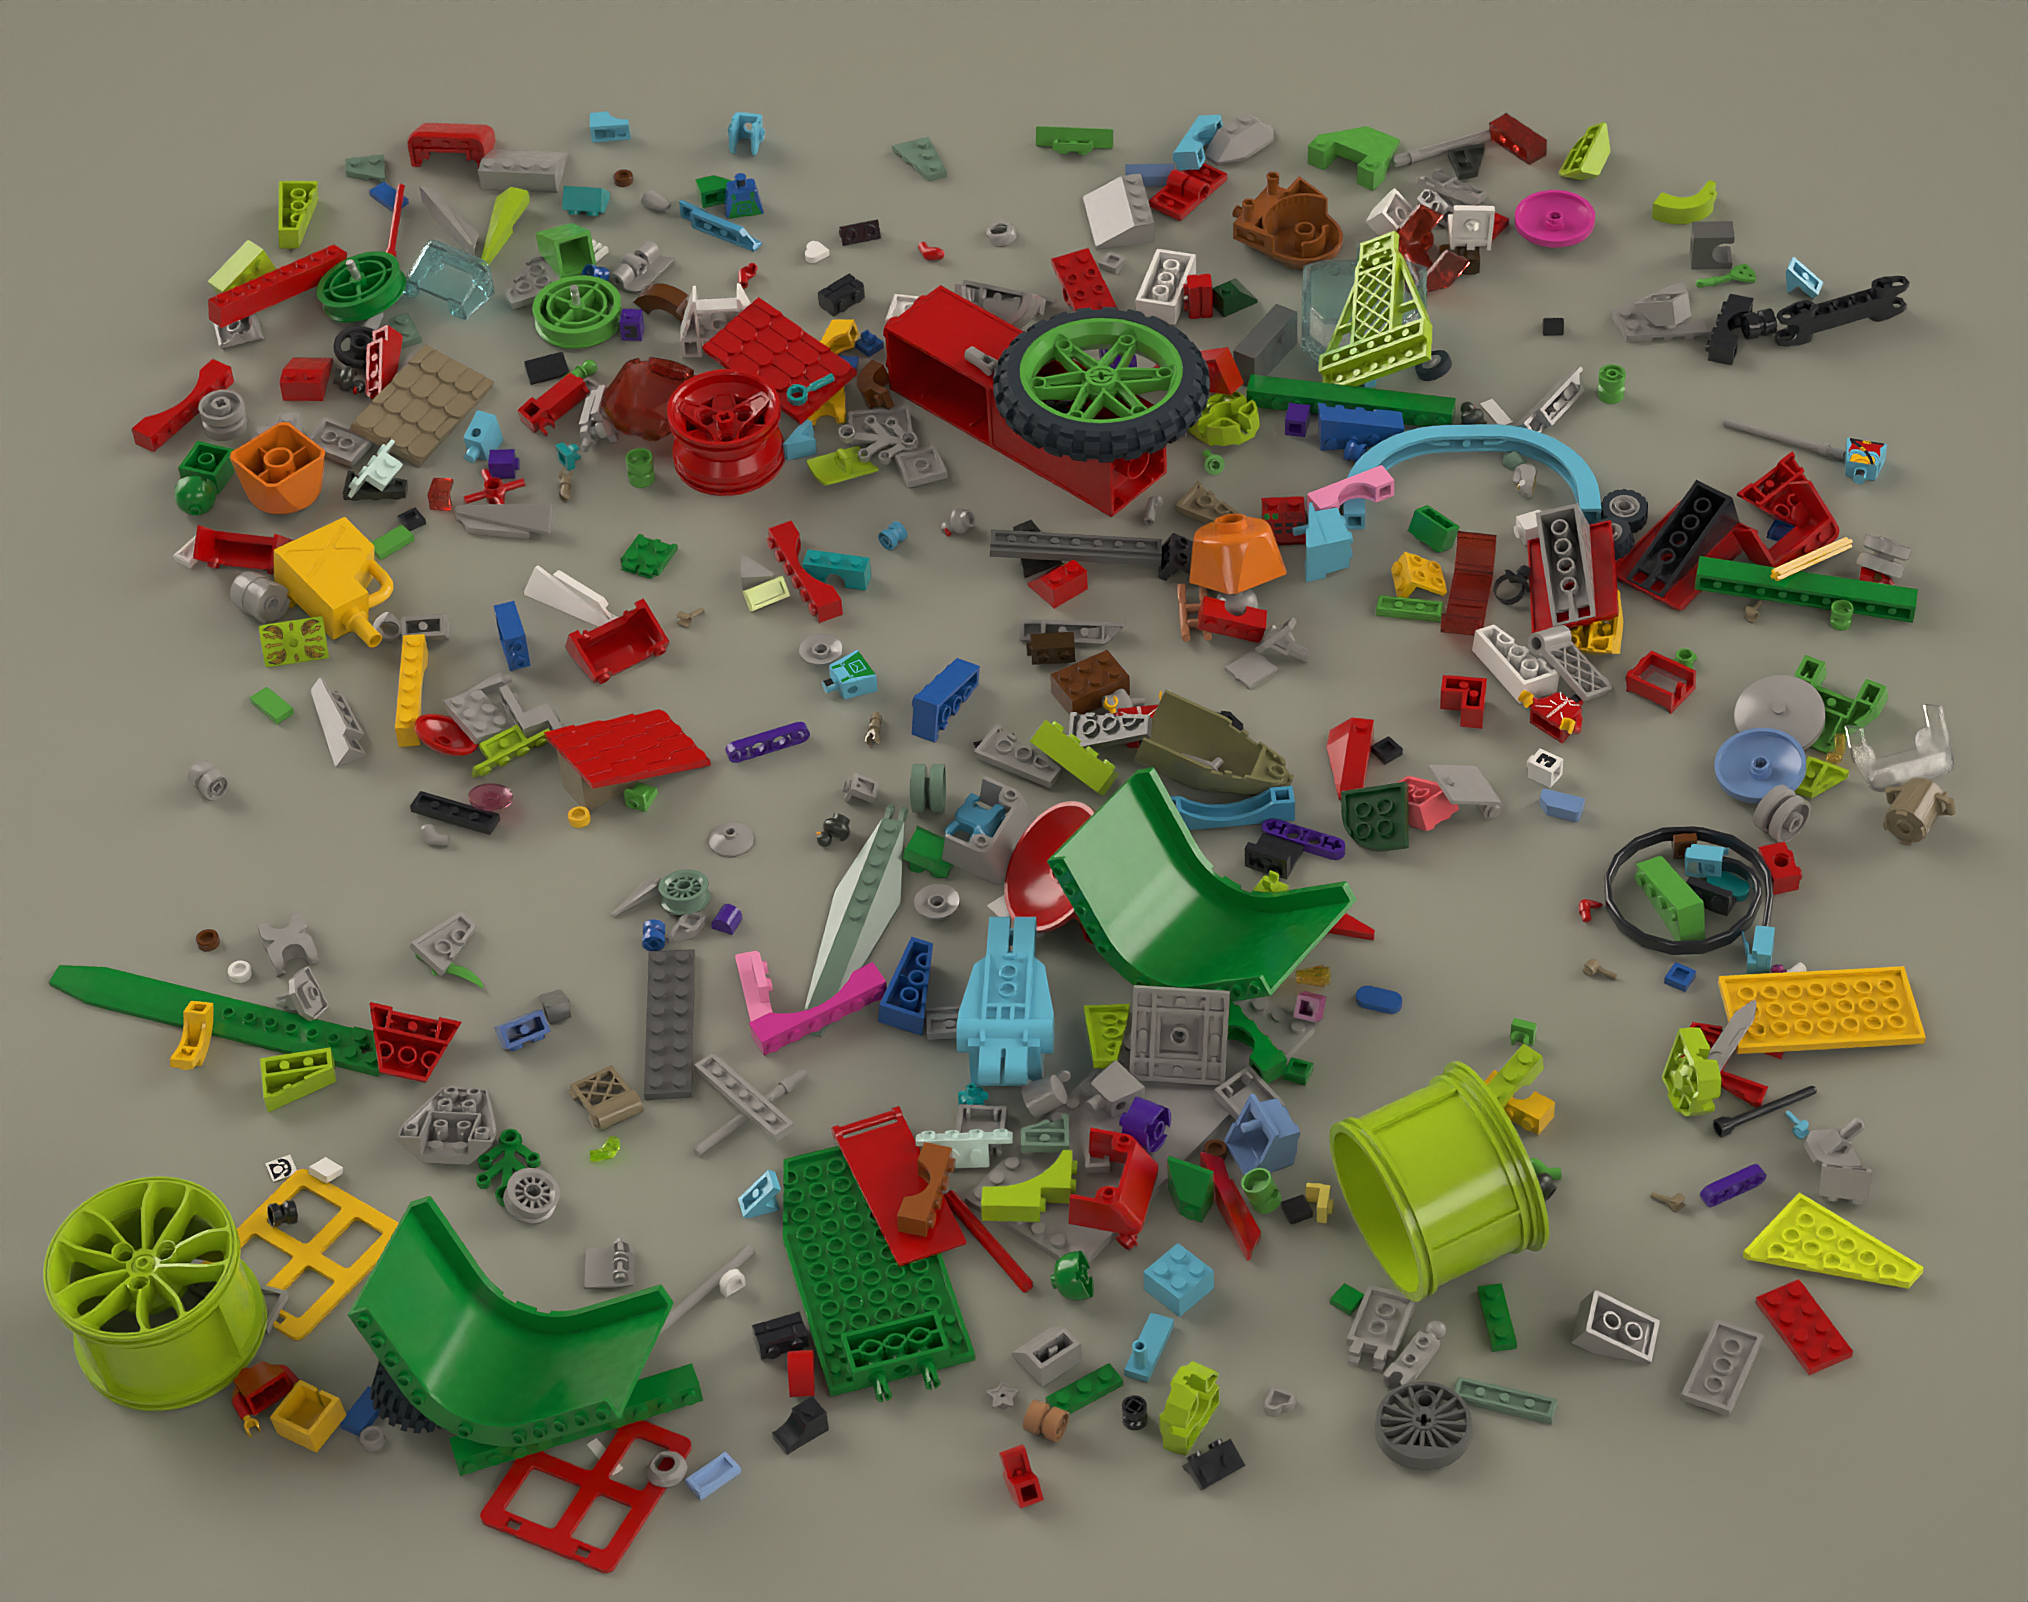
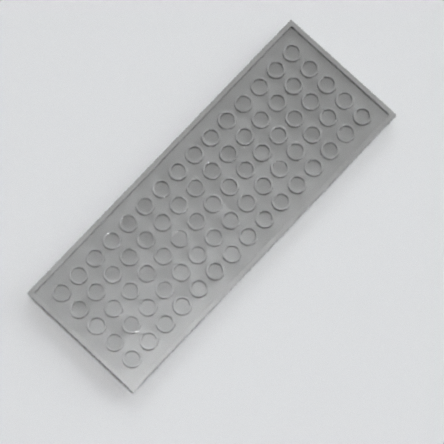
(1194, 1121)

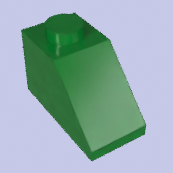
(711, 190)

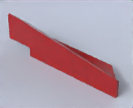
(382, 359)
(1232, 1205)

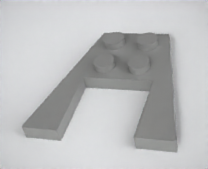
(1637, 327)

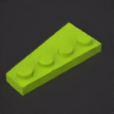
(1105, 1032)

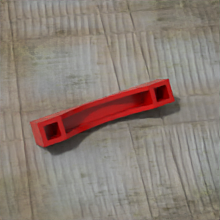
(159, 428)
(821, 598)

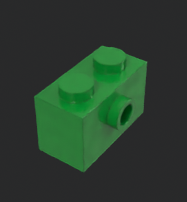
(1433, 529)

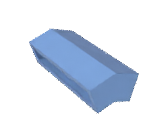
(1151, 173)

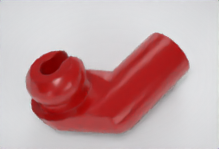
(931, 253)
(746, 273)

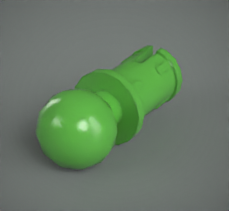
(588, 367)

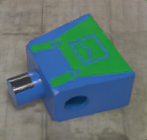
(742, 198)

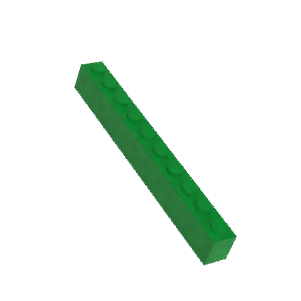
(1415, 408)
(1806, 589)
(649, 1398)

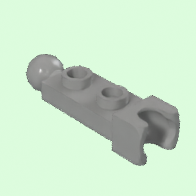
(1415, 1355)

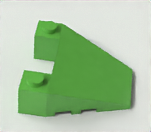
(1361, 145)
(1839, 709)

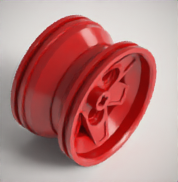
(726, 432)

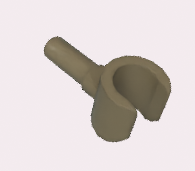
(1752, 613)
(686, 619)
(1593, 966)
(1674, 1203)

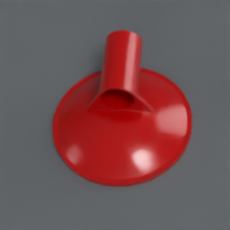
(1029, 881)

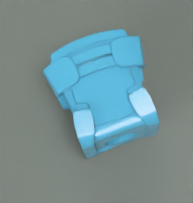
(738, 130)

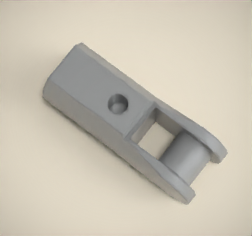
(981, 360)

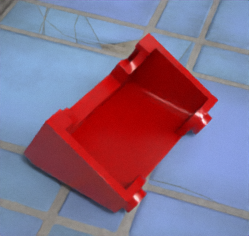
(472, 139)
(618, 643)

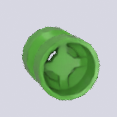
(1841, 615)

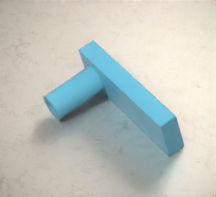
(1149, 1347)

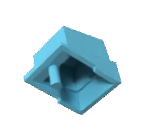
(1326, 543)

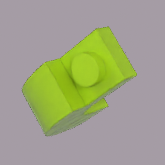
(1685, 209)

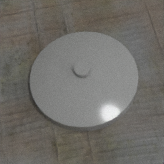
(1783, 705)

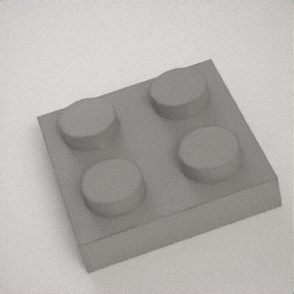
(921, 466)

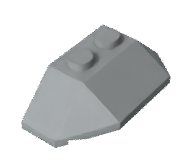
(1239, 140)

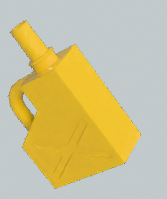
(330, 578)

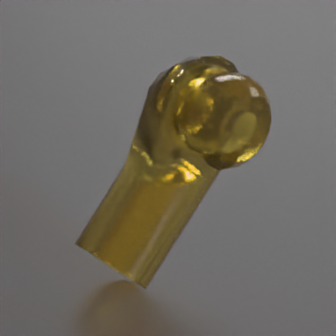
(1839, 749)

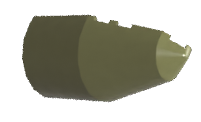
(1200, 732)

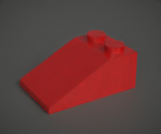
(305, 379)

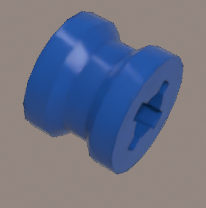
(1354, 451)

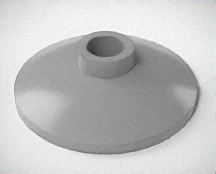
(820, 649)
(731, 839)
(936, 901)

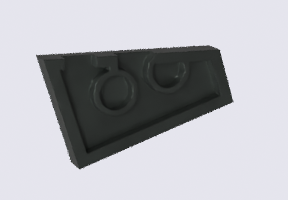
(394, 490)

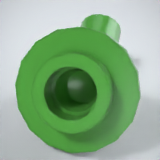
(1213, 463)

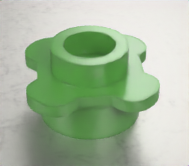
(1685, 657)

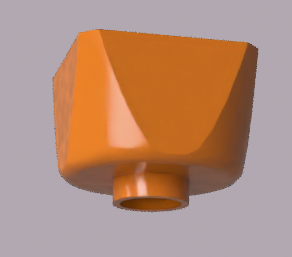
(280, 469)
(1235, 554)

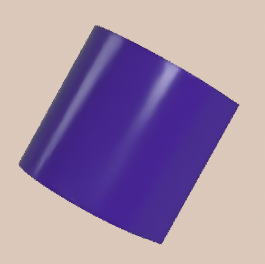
(727, 919)

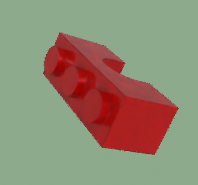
(1216, 619)

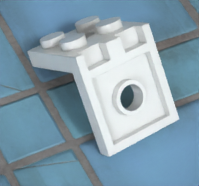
(1471, 226)

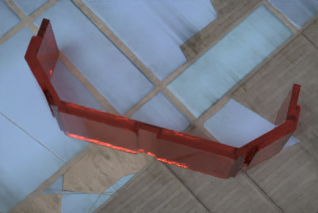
(1470, 583)

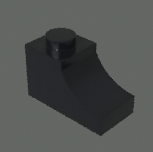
(803, 1425)

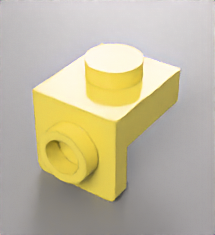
(1320, 1194)

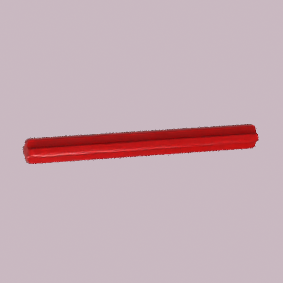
(988, 1241)

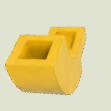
(195, 1036)

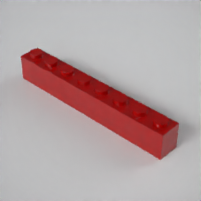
(273, 287)

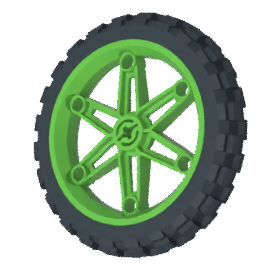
(1077, 433)

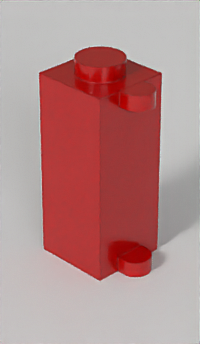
(563, 396)

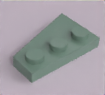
(923, 157)

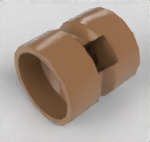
(1042, 1419)

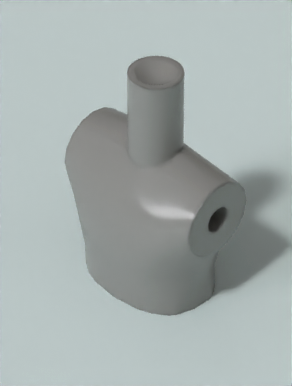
(1123, 700)

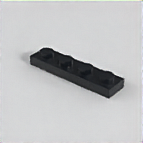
(455, 812)

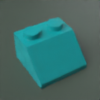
(585, 199)

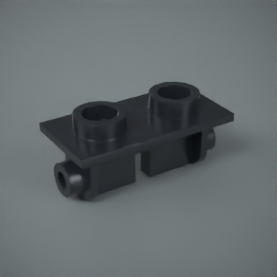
(859, 232)

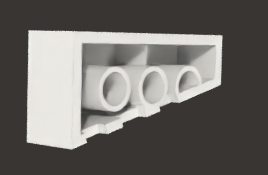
(1514, 664)

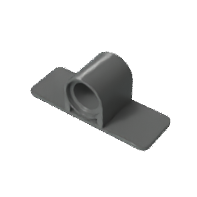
(555, 1006)

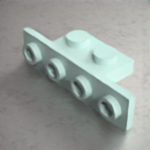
(380, 470)
(970, 1148)

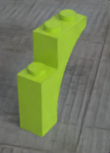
(1028, 1199)

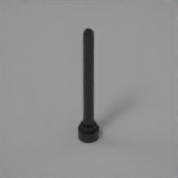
(1725, 1125)

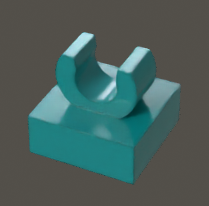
(567, 455)

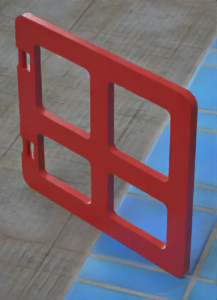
(592, 1485)

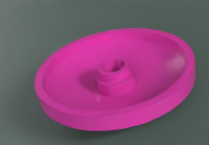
(1554, 218)

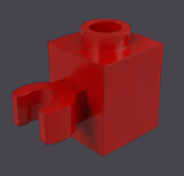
(535, 416)

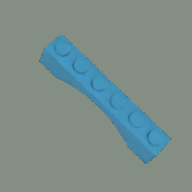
(1272, 803)

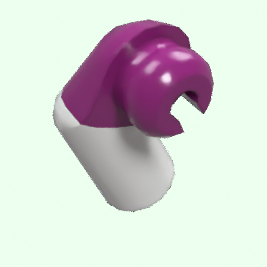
(1799, 967)

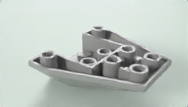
(450, 1126)

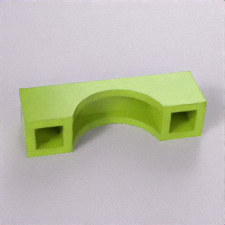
(1516, 1073)

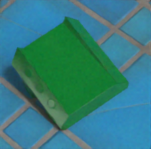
(926, 852)

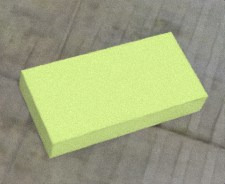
(766, 593)

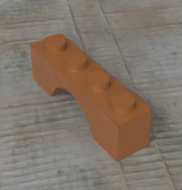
(918, 1211)

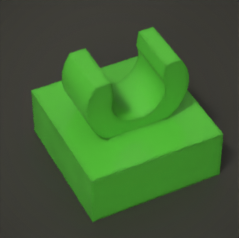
(1523, 1032)

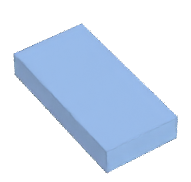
(712, 1475)

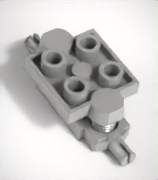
(595, 422)

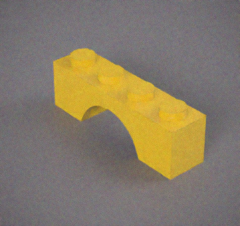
(840, 335)

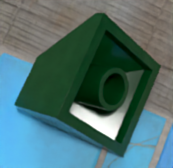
(1232, 297)

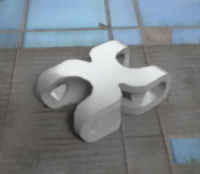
(288, 943)

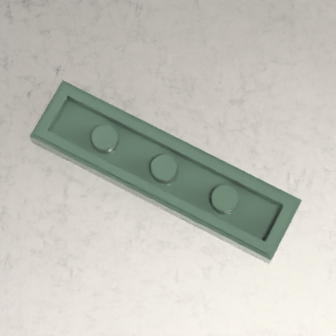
(1506, 1400)

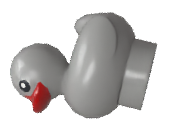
(959, 522)

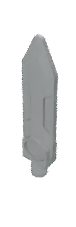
(1733, 1034)

